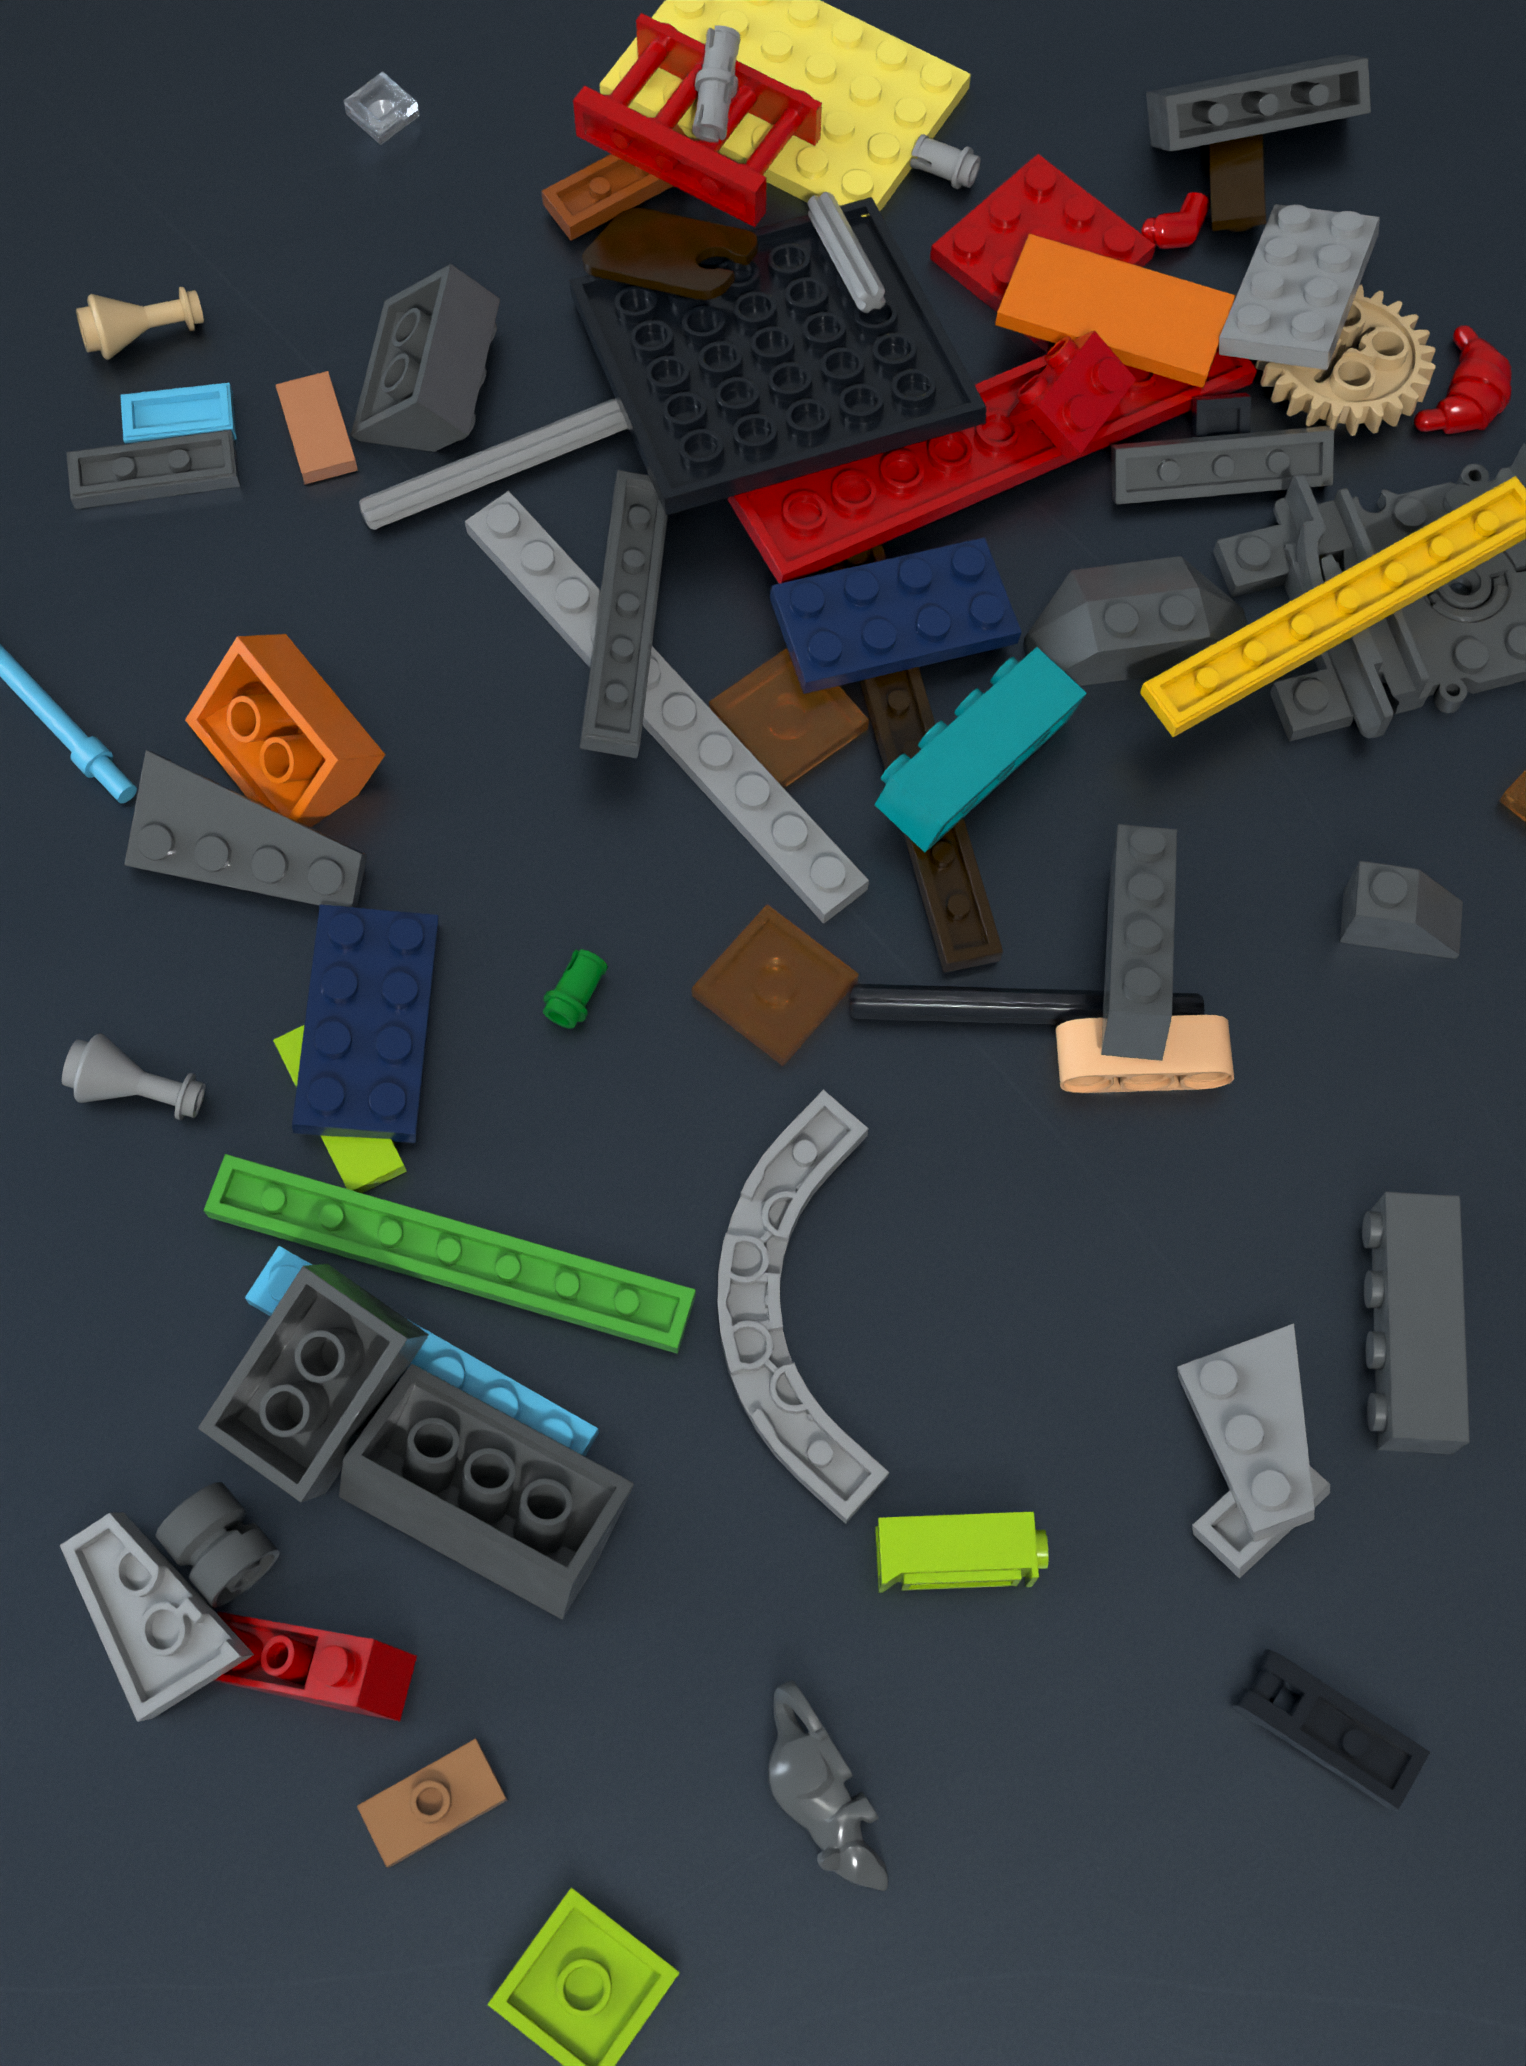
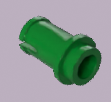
(568, 1000)

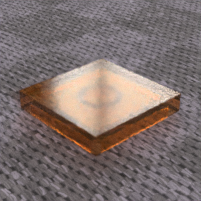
(784, 726)
(774, 984)

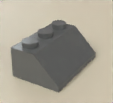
(427, 363)

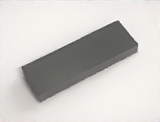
(152, 469)

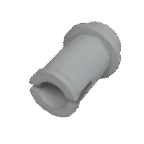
(946, 161)

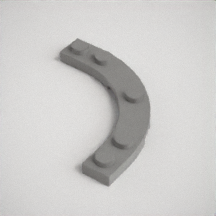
(751, 1315)

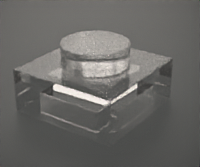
(381, 108)

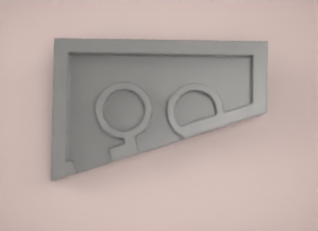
(1256, 1428)
(148, 1617)

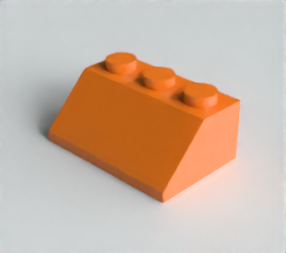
(283, 730)

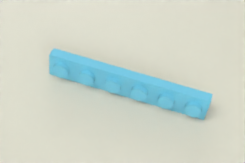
(450, 1365)

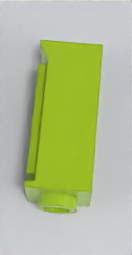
(959, 1551)

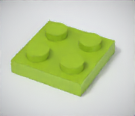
(583, 1986)

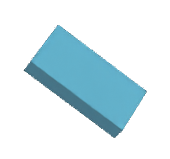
(177, 412)

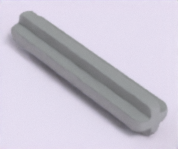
(846, 252)

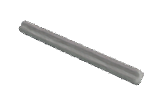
(492, 464)

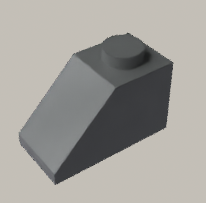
(1400, 911)

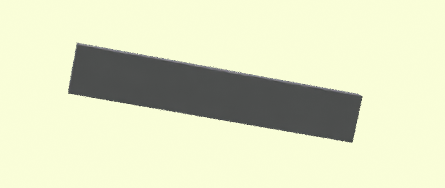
(625, 619)

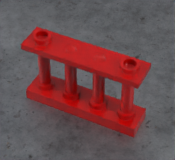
(678, 159)

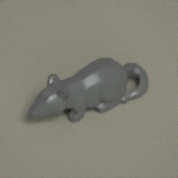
(809, 1786)

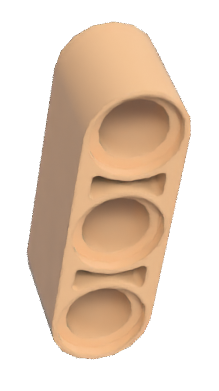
(1193, 1058)

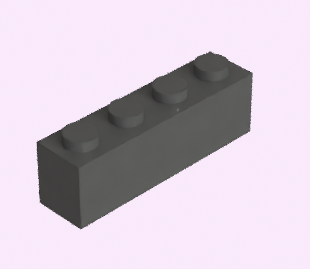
(1258, 102)
(1140, 943)
(1417, 1323)

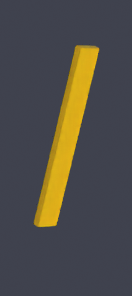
(1338, 608)

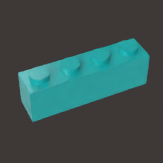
(979, 748)

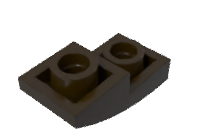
(1237, 184)

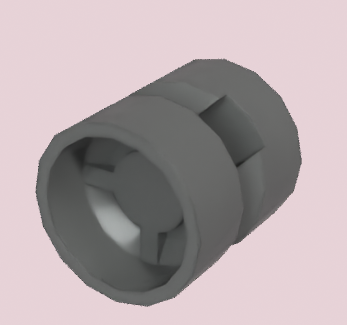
(214, 1540)

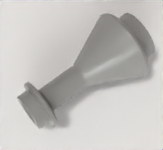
(103, 1072)

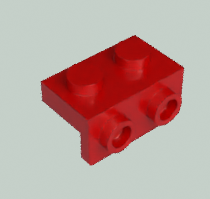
(1073, 392)

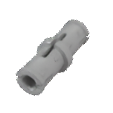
(716, 83)

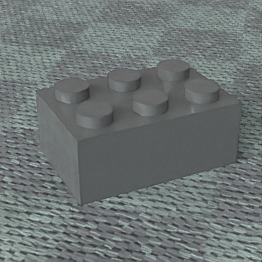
(312, 1381)

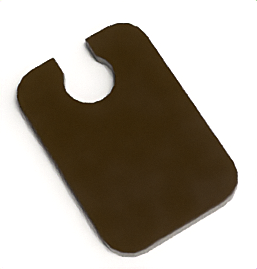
(665, 251)

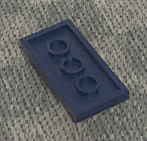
(894, 615)
(366, 1024)

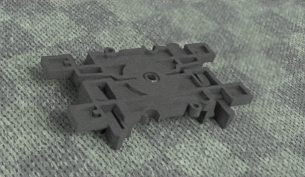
(1426, 649)

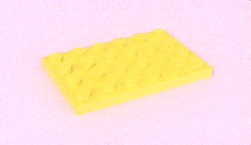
(870, 85)

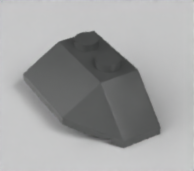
(1132, 620)

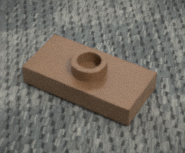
(432, 1803)

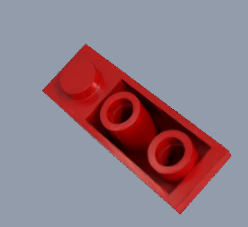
(321, 1667)

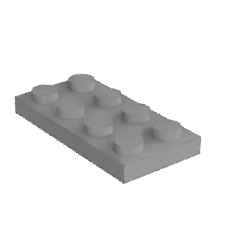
(1299, 286)

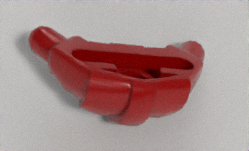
(1476, 390)

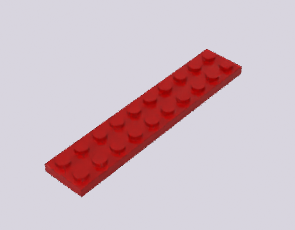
(872, 500)

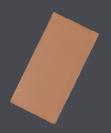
(316, 427)

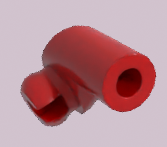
(1180, 227)

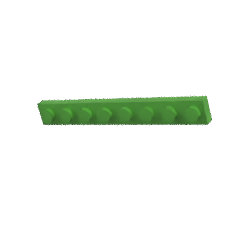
(451, 1253)

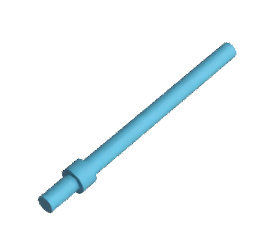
(87, 752)

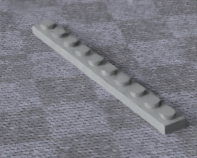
(675, 716)

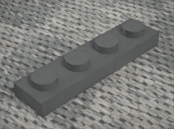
(1221, 464)

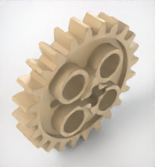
(1366, 383)

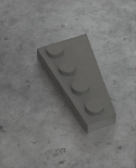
(219, 837)

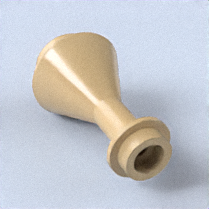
(114, 324)

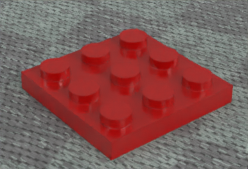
(1039, 202)

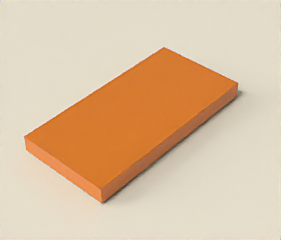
(1138, 312)

